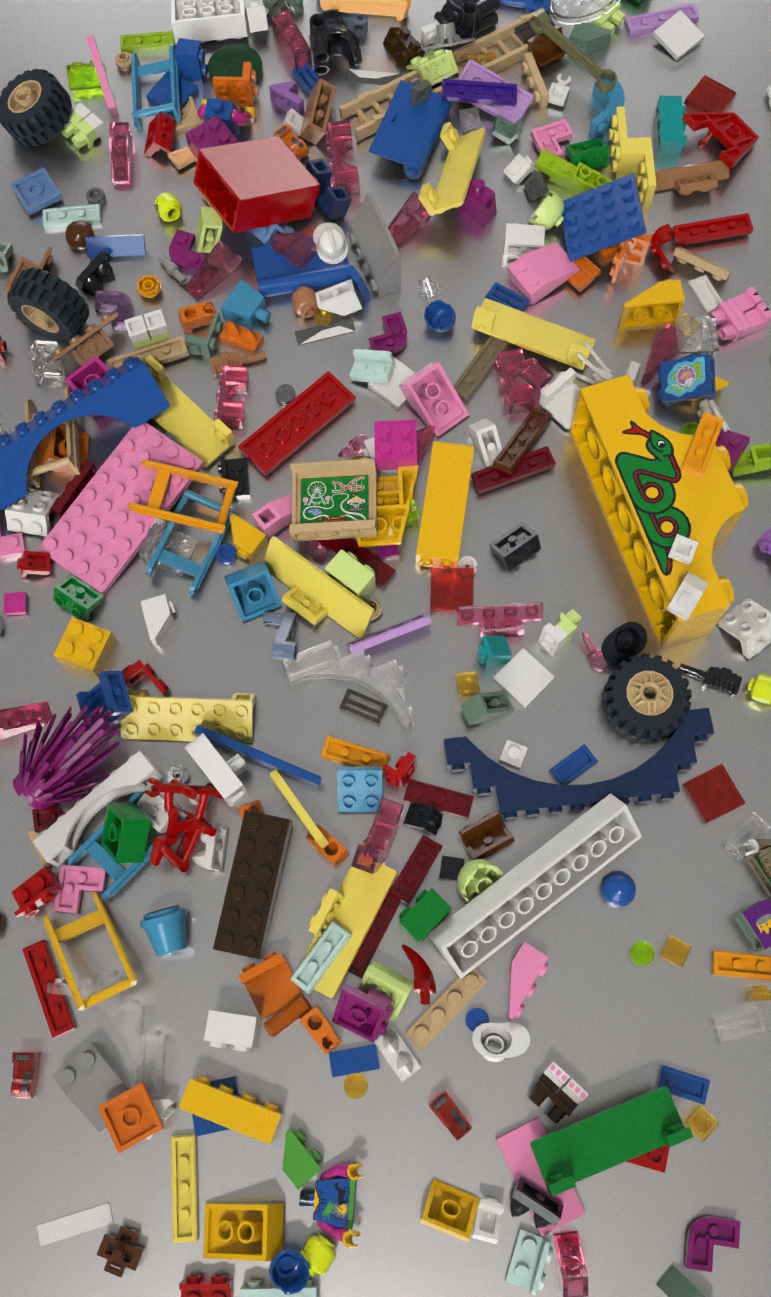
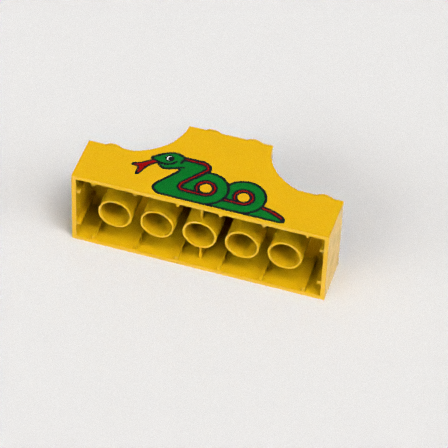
(650, 501)

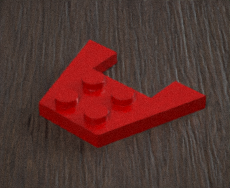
(729, 130)

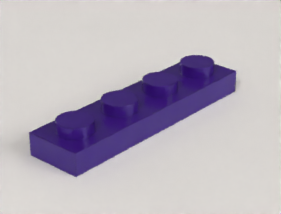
(479, 92)

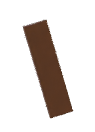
(522, 441)

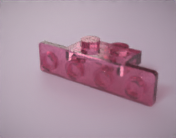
(500, 618)

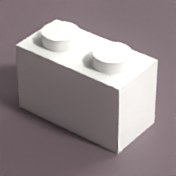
(523, 238)

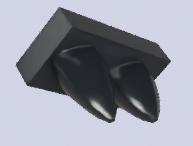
(88, 277)
(528, 1196)

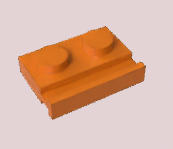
(586, 275)

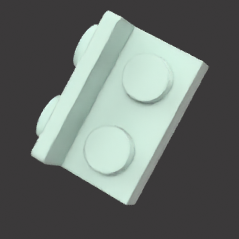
(372, 366)
(528, 1261)

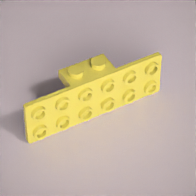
(314, 592)
(354, 911)

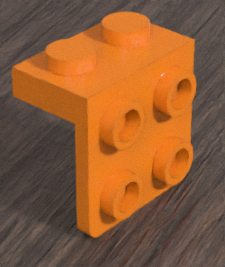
(238, 89)
(631, 251)
(270, 984)

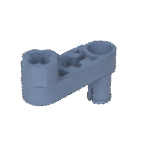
(283, 646)

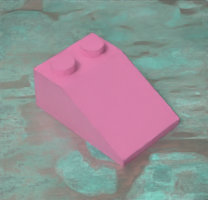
(541, 271)
(434, 398)

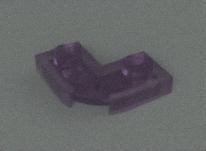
(115, 302)

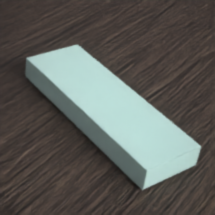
(63, 216)
(321, 957)

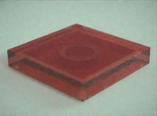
(709, 96)
(451, 588)
(713, 794)

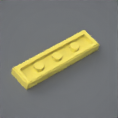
(298, 808)
(184, 1188)

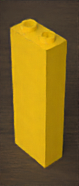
(444, 505)

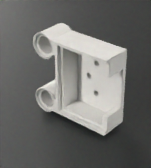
(220, 773)

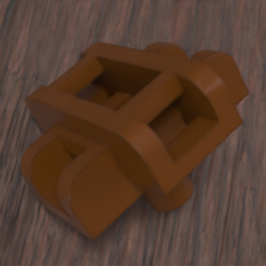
(118, 1251)

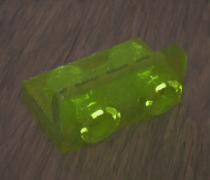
(83, 76)

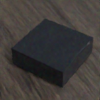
(450, 868)

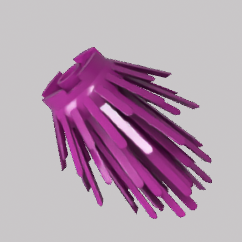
(63, 759)

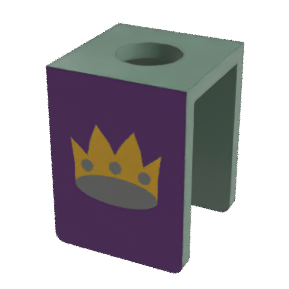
(757, 924)

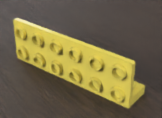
(456, 171)
(532, 333)
(188, 422)
(178, 717)

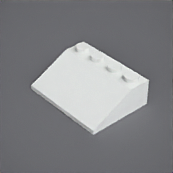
(208, 19)

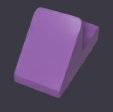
(287, 96)

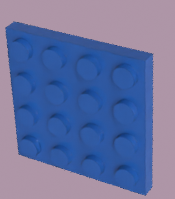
(603, 217)

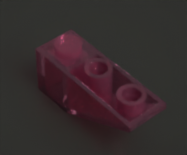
(121, 152)
(213, 270)
(23, 718)

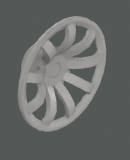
(448, 32)

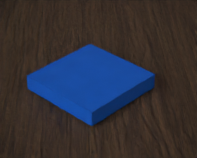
(161, 92)

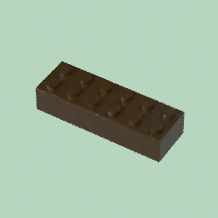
(253, 885)

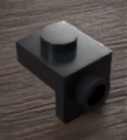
(423, 818)

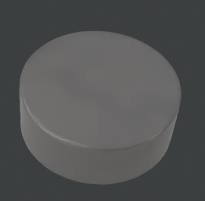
(96, 196)
(285, 394)

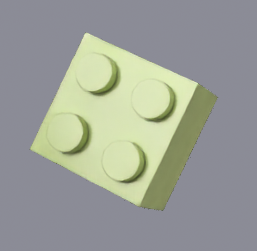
(352, 574)

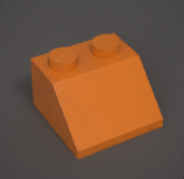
(54, 447)

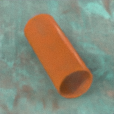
(295, 1008)

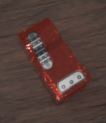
(25, 1074)
(450, 1115)

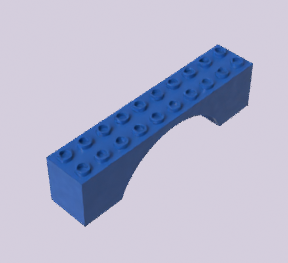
(122, 393)

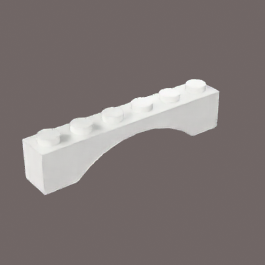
(62, 837)

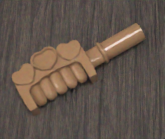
(233, 359)

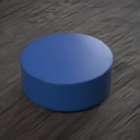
(226, 554)
(475, 1018)

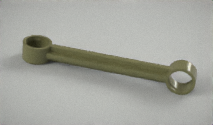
(541, 24)

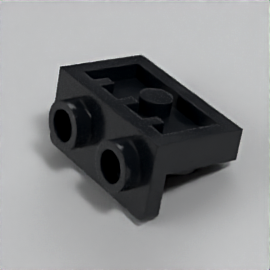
(237, 471)
(516, 546)

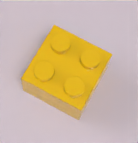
(85, 647)

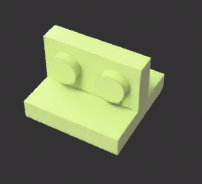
(388, 983)

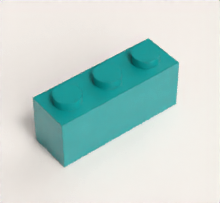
(670, 125)

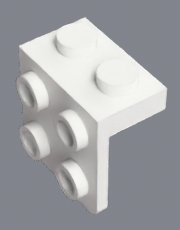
(561, 397)
(31, 512)
(750, 625)

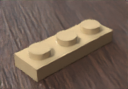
(535, 81)
(701, 264)

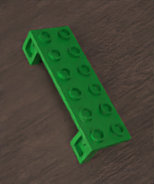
(608, 1139)

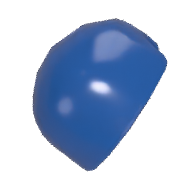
(439, 316)
(618, 888)
(289, 1271)

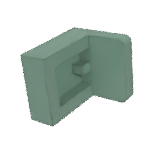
(506, 130)

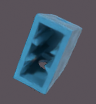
(245, 306)

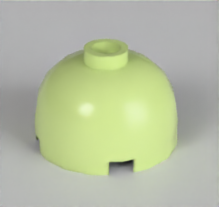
(549, 211)
(476, 878)

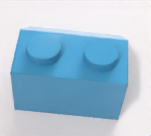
(253, 591)

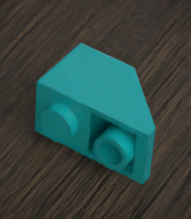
(493, 651)

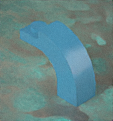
(610, 101)

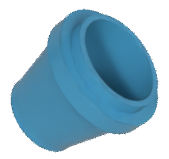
(166, 929)

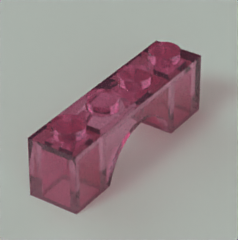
(340, 141)

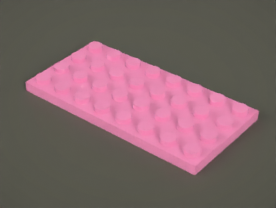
(98, 530)

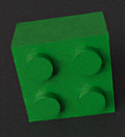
(125, 832)
(424, 915)

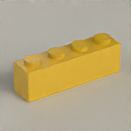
(231, 1110)

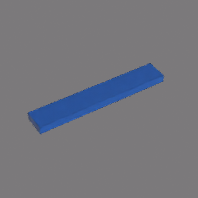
(259, 756)

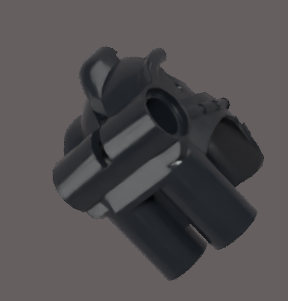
(469, 16)
(326, 40)

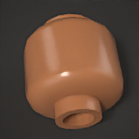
(304, 301)

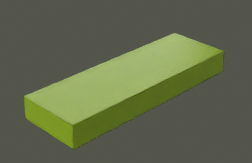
(146, 42)

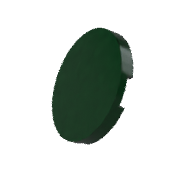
(229, 61)

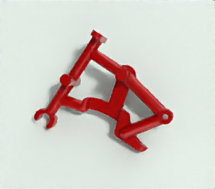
(192, 825)

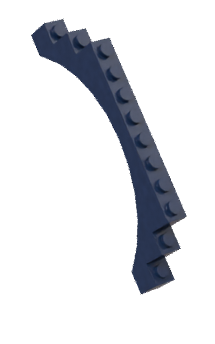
(523, 795)

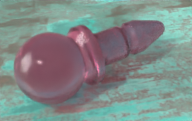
(355, 445)
(318, 553)
(597, 661)

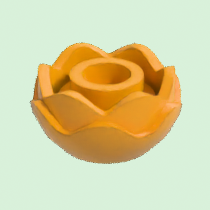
(149, 281)

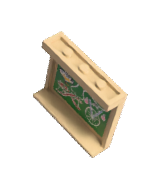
(334, 499)

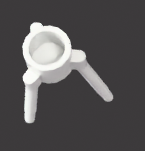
(601, 374)
(710, 407)

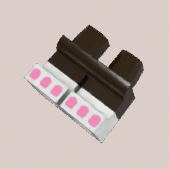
(565, 1099)

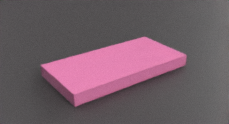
(522, 1163)

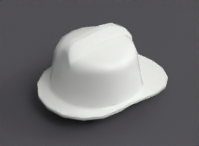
(330, 243)
(500, 1040)

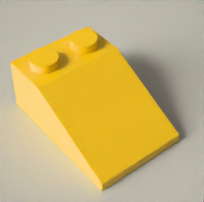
(654, 306)
(243, 1231)

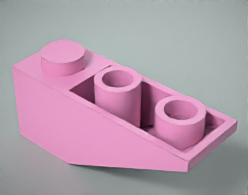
(274, 515)
(524, 970)

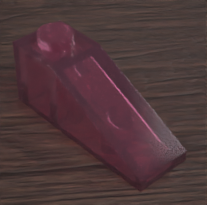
(408, 220)
(663, 349)

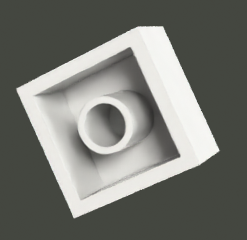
(232, 1029)

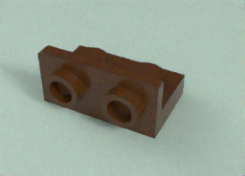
(544, 49)

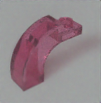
(376, 846)

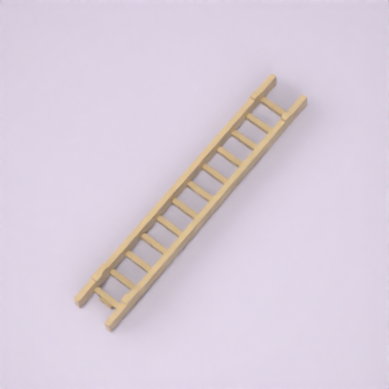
(371, 98)

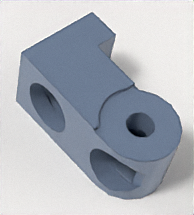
(356, 22)

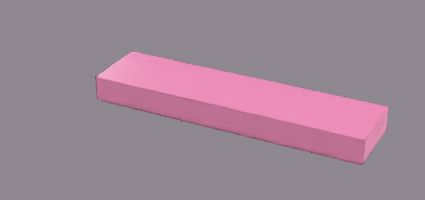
(102, 75)

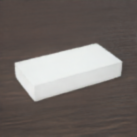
(704, 294)

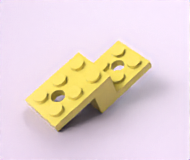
(632, 156)

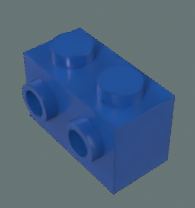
(191, 60)

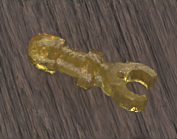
(489, 56)

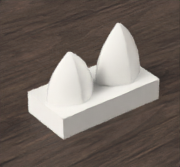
(213, 855)
(397, 1054)

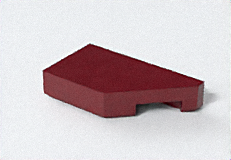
(45, 818)

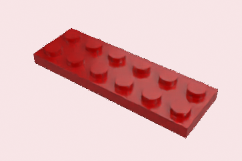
(297, 423)

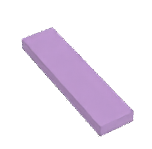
(651, 21)
(388, 633)

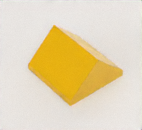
(449, 1210)

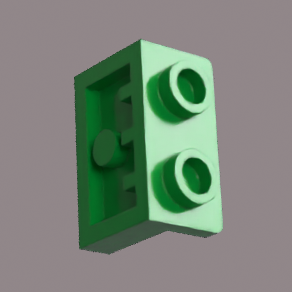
(591, 153)
(77, 597)

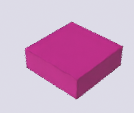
(15, 603)

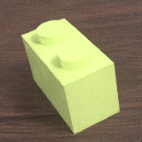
(208, 229)

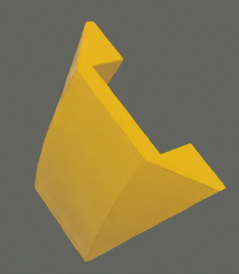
(393, 506)

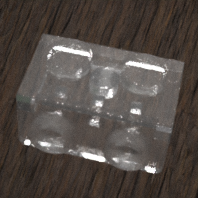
(42, 366)

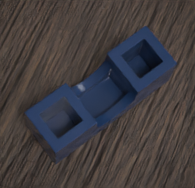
(332, 200)

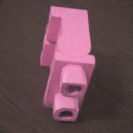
(742, 315)

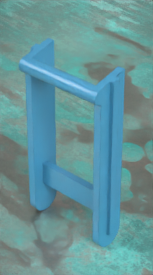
(152, 69)
(178, 562)
(100, 855)

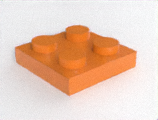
(131, 1117)

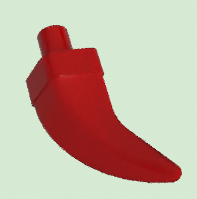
(423, 977)

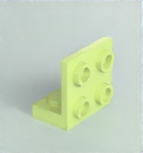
(434, 66)

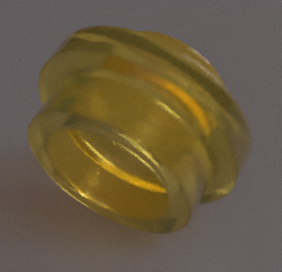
(323, 317)
(355, 1086)

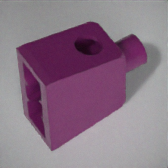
(479, 202)

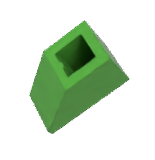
(298, 1161)

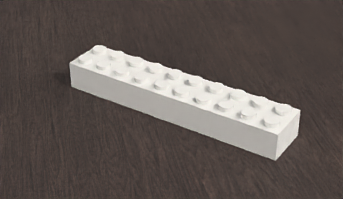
(535, 885)

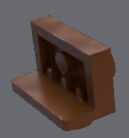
(486, 836)

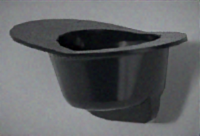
(623, 643)

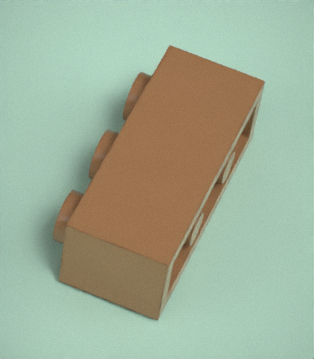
(317, 111)

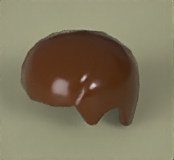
(76, 234)

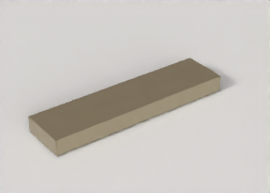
(479, 368)

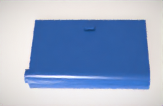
(413, 131)
(279, 277)

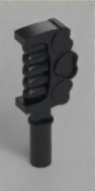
(717, 677)

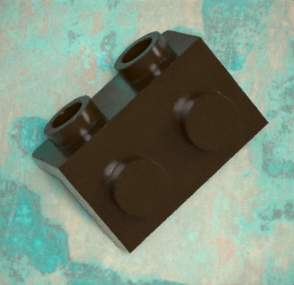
(402, 45)

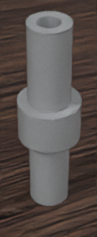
(172, 268)

